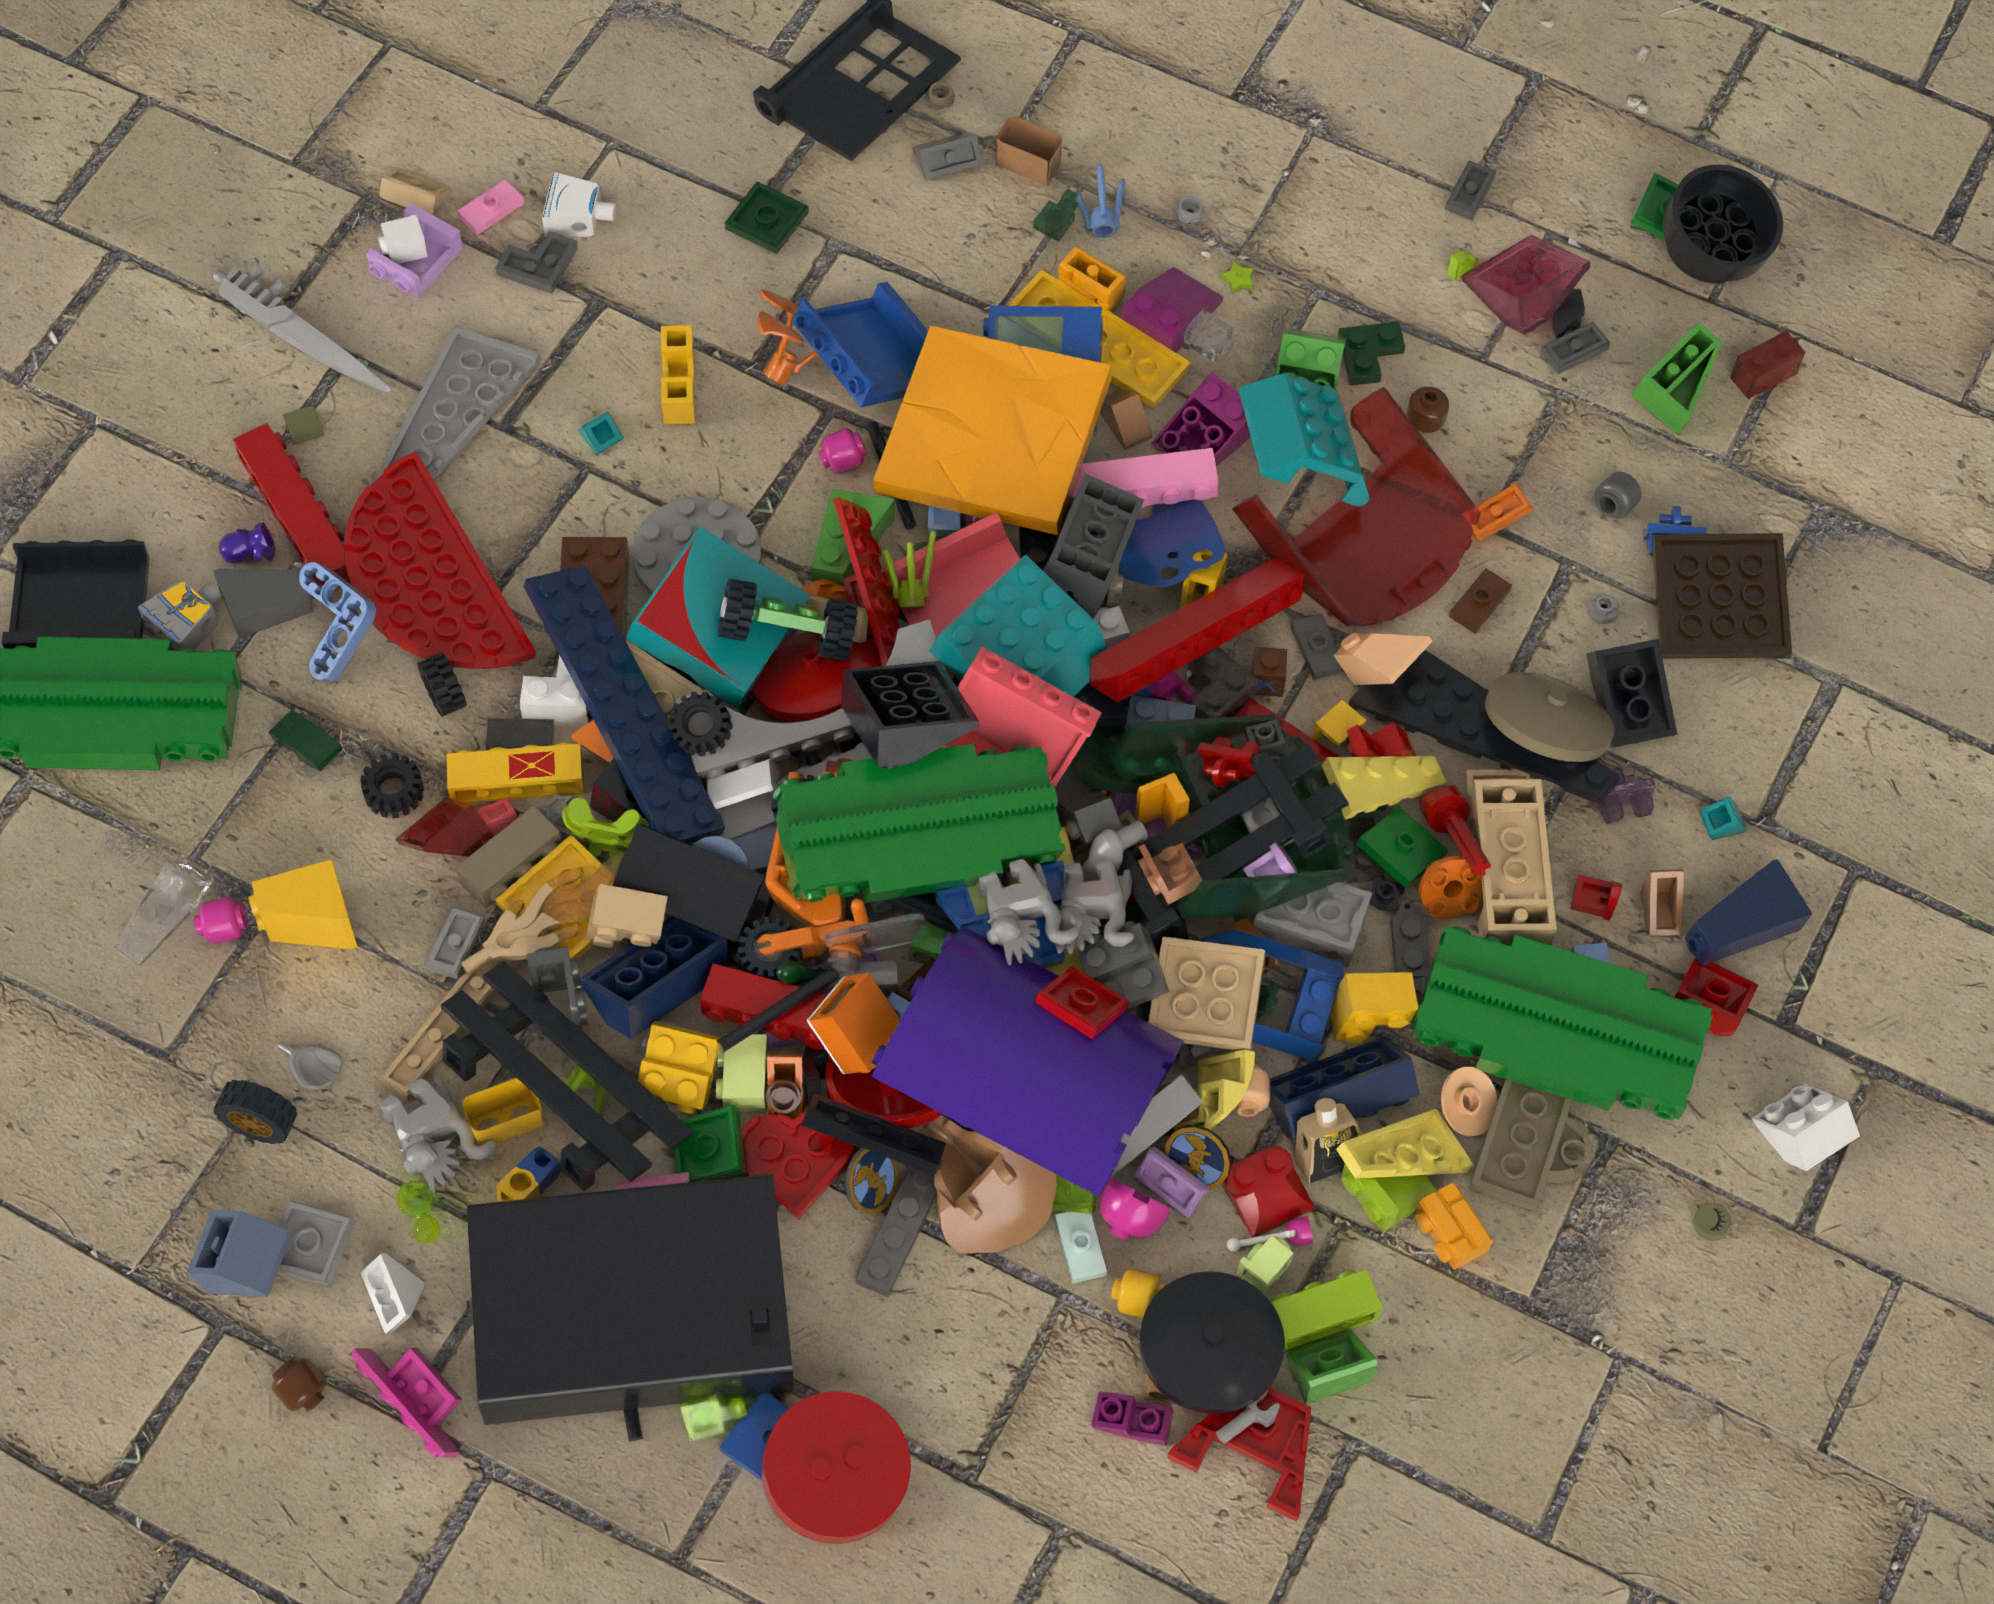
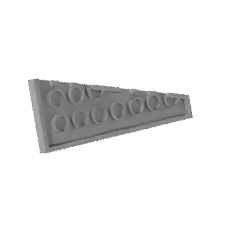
(459, 397)

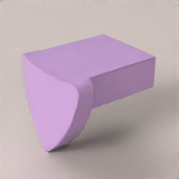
(1271, 863)

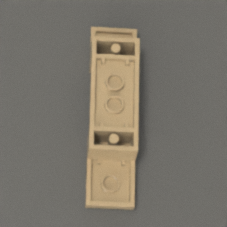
(1513, 836)

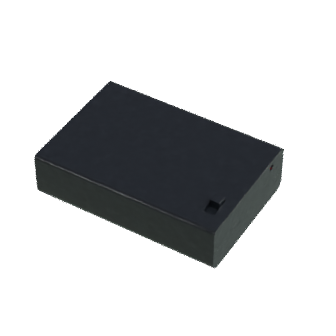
(628, 1299)

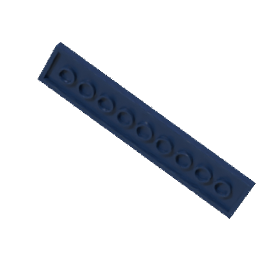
(623, 705)

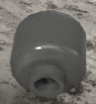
(1617, 495)

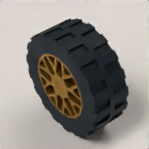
(255, 1111)

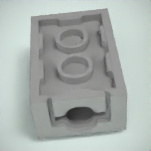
(1319, 922)

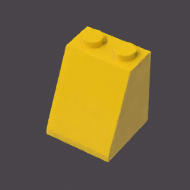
(303, 907)

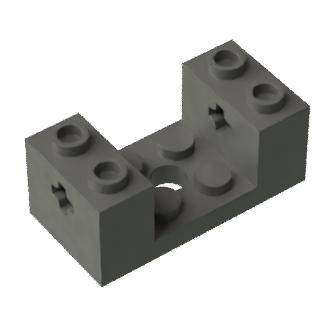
(1092, 541)

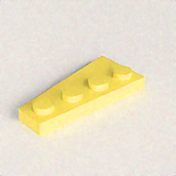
(1382, 780)
(1406, 1149)

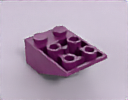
(1208, 419)

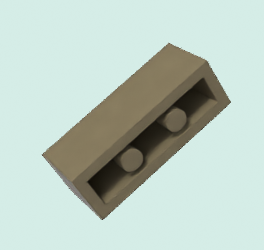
(508, 856)

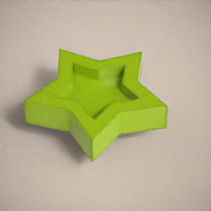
(1238, 278)

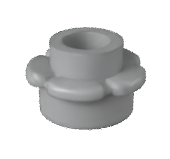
(1187, 205)
(1600, 614)

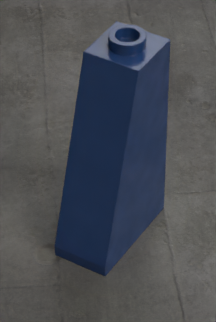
(1750, 916)

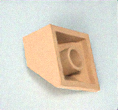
(1379, 657)

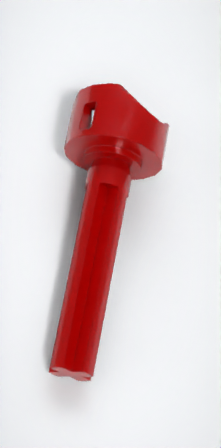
(1447, 813)

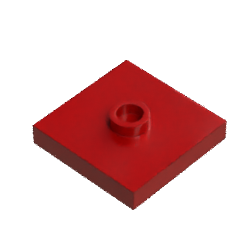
(1082, 1002)

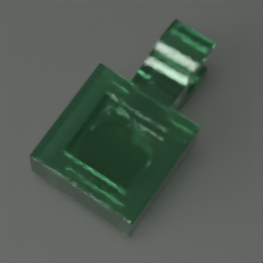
(1057, 218)

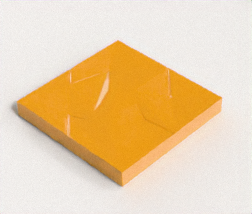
(993, 429)

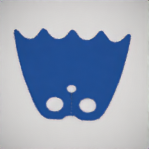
(1170, 528)

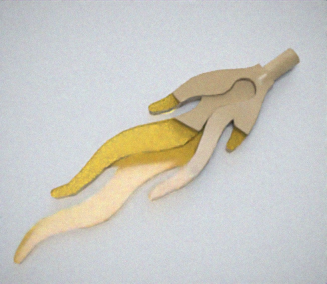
(549, 909)

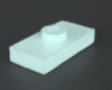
(1080, 1246)

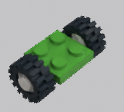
(741, 607)

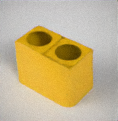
(509, 1096)

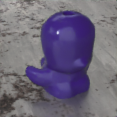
(243, 544)

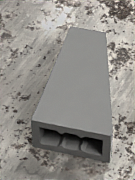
(1167, 1108)

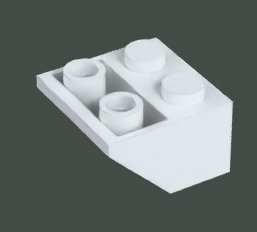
(1807, 1126)

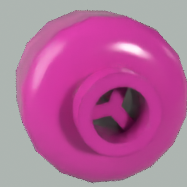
(842, 451)
(221, 920)

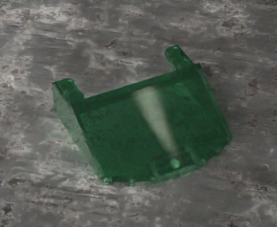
(1170, 748)

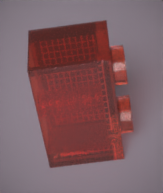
(1767, 364)

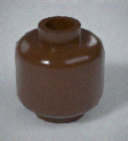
(1428, 409)
(299, 1384)

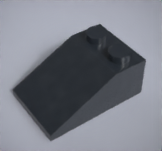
(1633, 691)

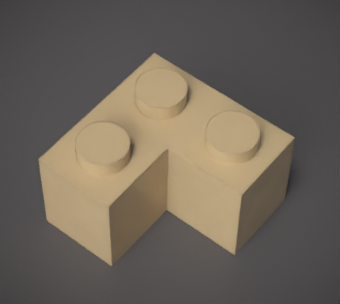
(625, 914)

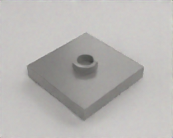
(315, 1242)

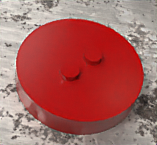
(835, 1467)

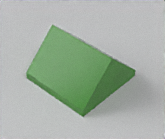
(1331, 1366)

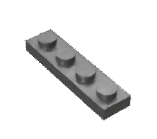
(898, 1232)

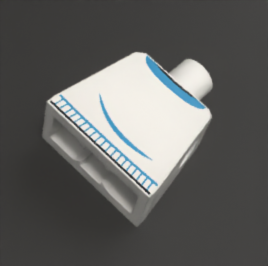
(574, 207)

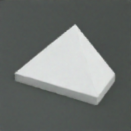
(392, 1291)

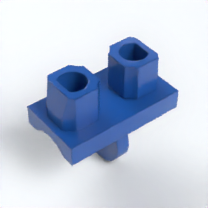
(1675, 520)

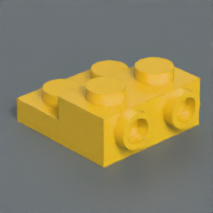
(679, 1066)

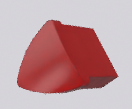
(1596, 896)

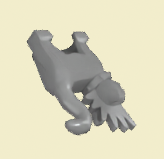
(1094, 900)
(1015, 904)
(428, 1123)

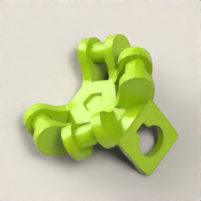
(601, 836)

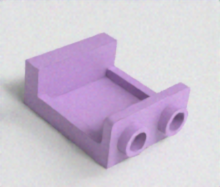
(442, 246)

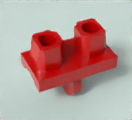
(1226, 762)

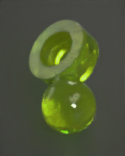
(425, 1228)

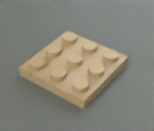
(1210, 993)

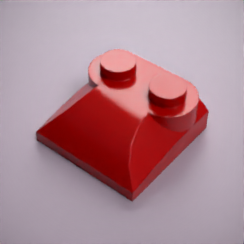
(1721, 991)
(1266, 1190)

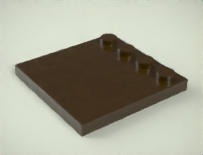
(1721, 596)

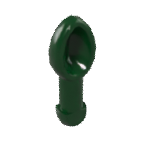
(796, 972)

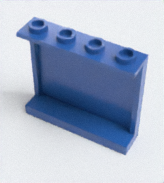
(866, 343)

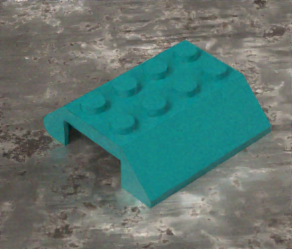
(1302, 426)

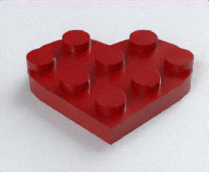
(797, 1156)

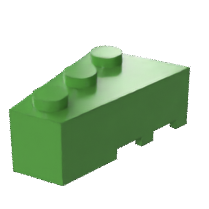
(1679, 377)
(831, 554)

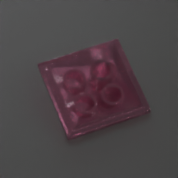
(1526, 282)

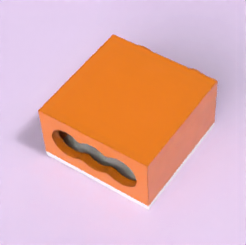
(854, 1023)

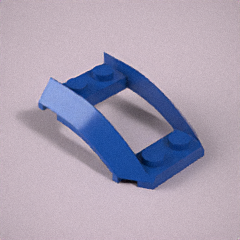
(1312, 999)

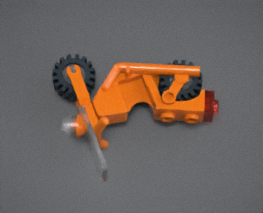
(775, 943)

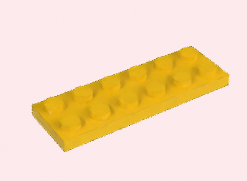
(1135, 358)

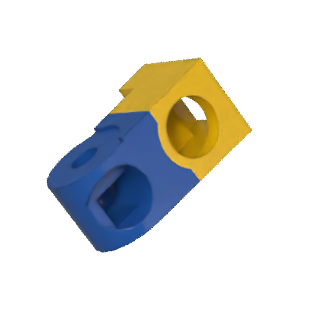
(529, 1177)

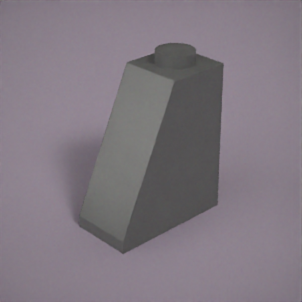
(262, 597)

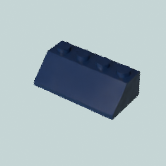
(653, 980)
(1360, 1078)

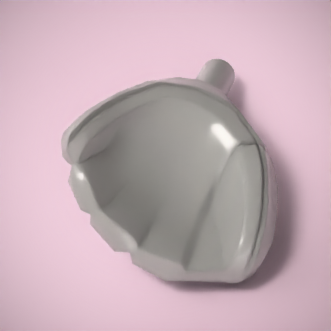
(313, 1065)

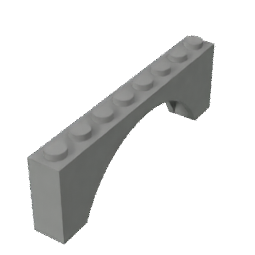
(762, 740)

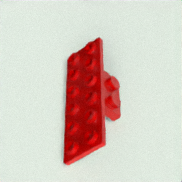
(870, 582)

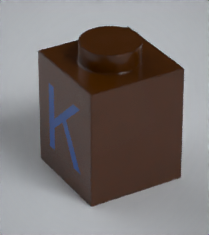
(1270, 668)

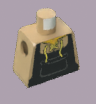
(1320, 1136)

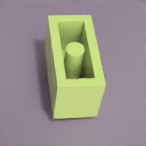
(744, 1074)

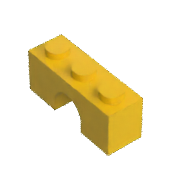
(678, 375)

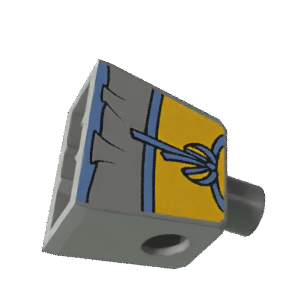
(182, 614)

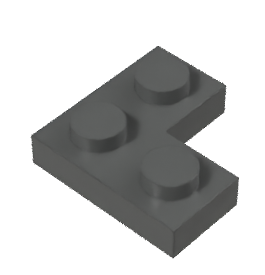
(539, 269)

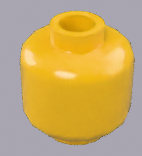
(1135, 1291)

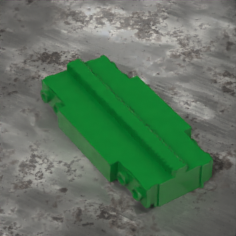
(115, 703)
(917, 823)
(1562, 1022)

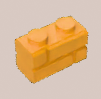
(1092, 278)
(1452, 1226)

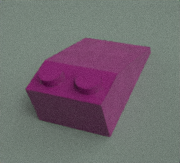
(1168, 306)

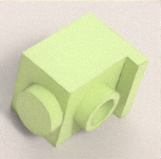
(1266, 1263)

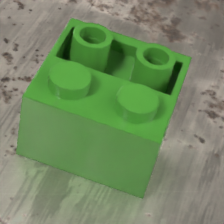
(1311, 356)

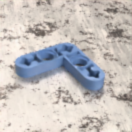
(345, 611)

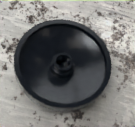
(1211, 1342)

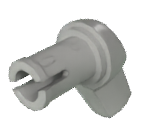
(1110, 846)

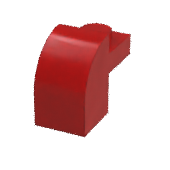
(1384, 742)

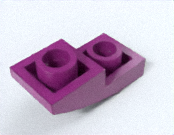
(1132, 1419)

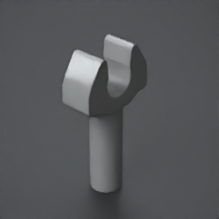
(1246, 1418)

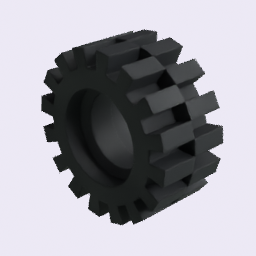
(441, 684)
(691, 706)
(392, 769)

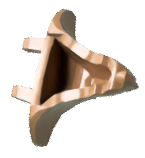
(987, 1191)

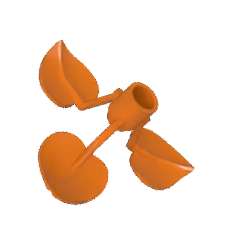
(784, 360)

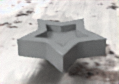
(554, 808)

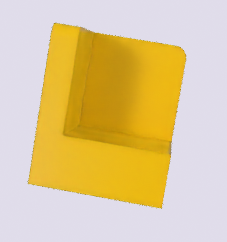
(1337, 722)

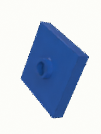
(750, 1435)

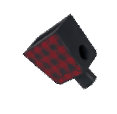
(612, 794)

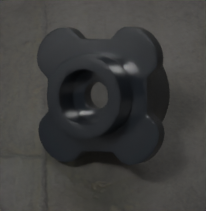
(1383, 902)

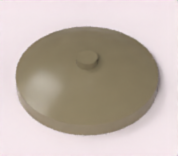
(1549, 717)

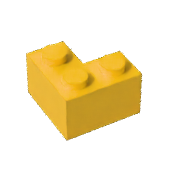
(1370, 1001)

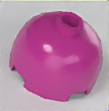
(1131, 1211)

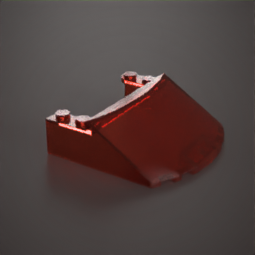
(1394, 549)

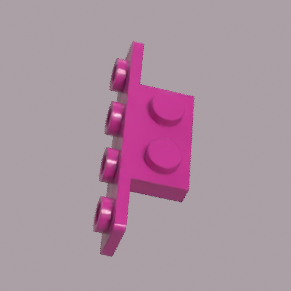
(416, 1392)

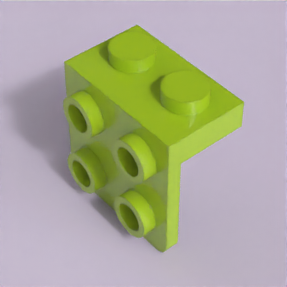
(1387, 1198)

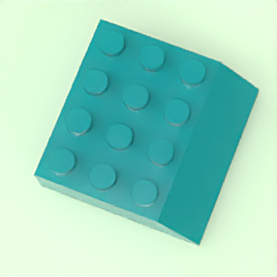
(1028, 624)

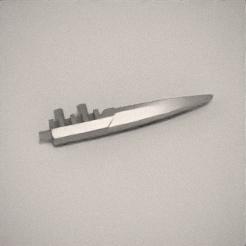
(272, 313)

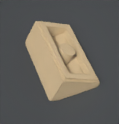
(407, 188)

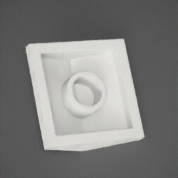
(743, 783)

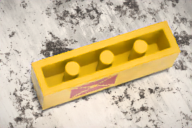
(515, 773)

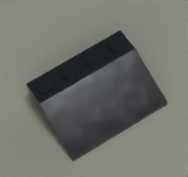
(905, 710)

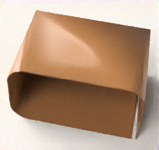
(1019, 143)

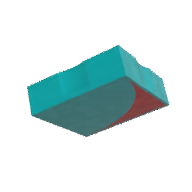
(684, 611)

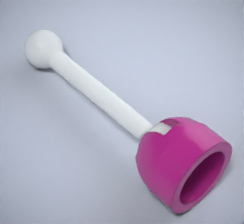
(1297, 1232)

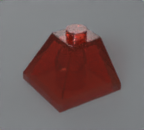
(448, 829)

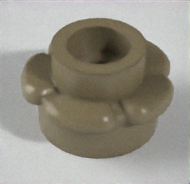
(940, 95)

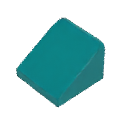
(601, 433)
(1723, 819)

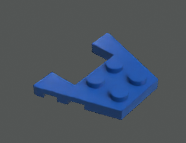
(960, 910)

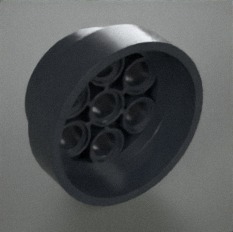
(1736, 213)

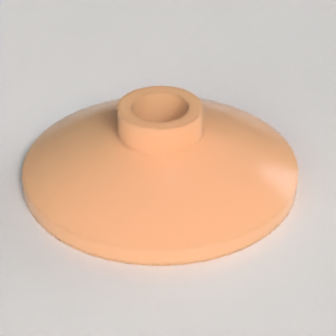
(1468, 1101)

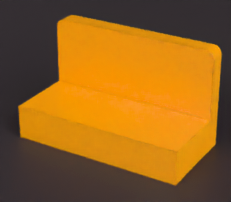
(1162, 799)

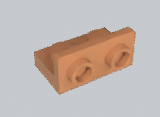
(1170, 872)

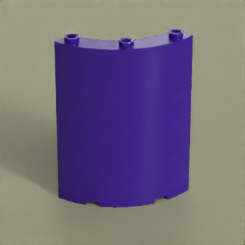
(1016, 1071)

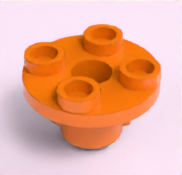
(1450, 888)

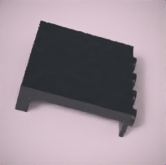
(77, 591)

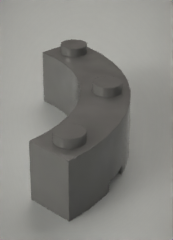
(1082, 811)

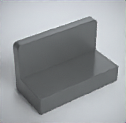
(949, 154)

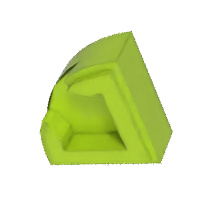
(1461, 263)

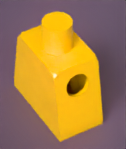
(1211, 576)

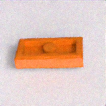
(1500, 512)

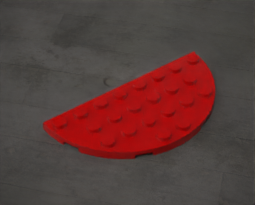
(426, 575)

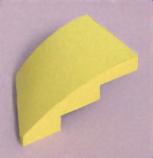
(1221, 1086)

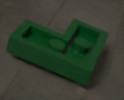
(1365, 345)

